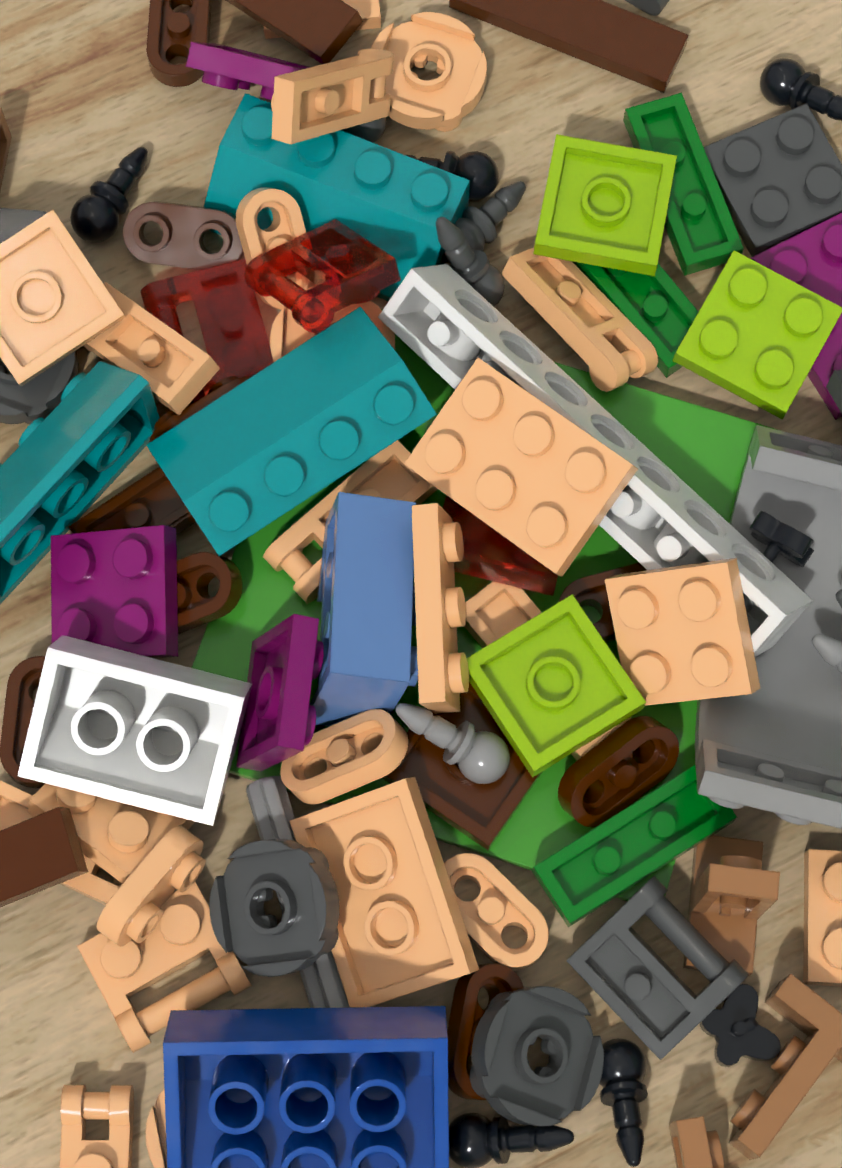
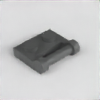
(641, 984)

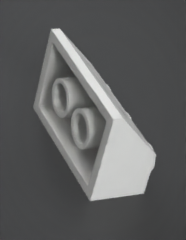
(134, 729)

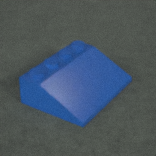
(307, 1088)

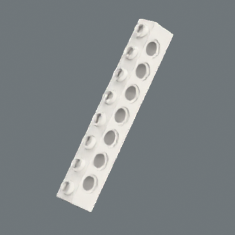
(657, 512)

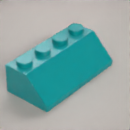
(340, 178)
(291, 430)
(69, 463)

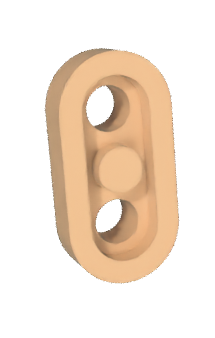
(285, 226)
(346, 757)
(137, 903)
(494, 910)

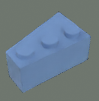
(366, 607)

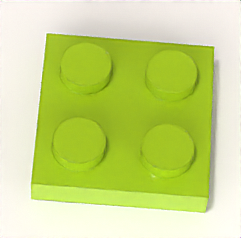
(605, 205)
(757, 334)
(553, 685)

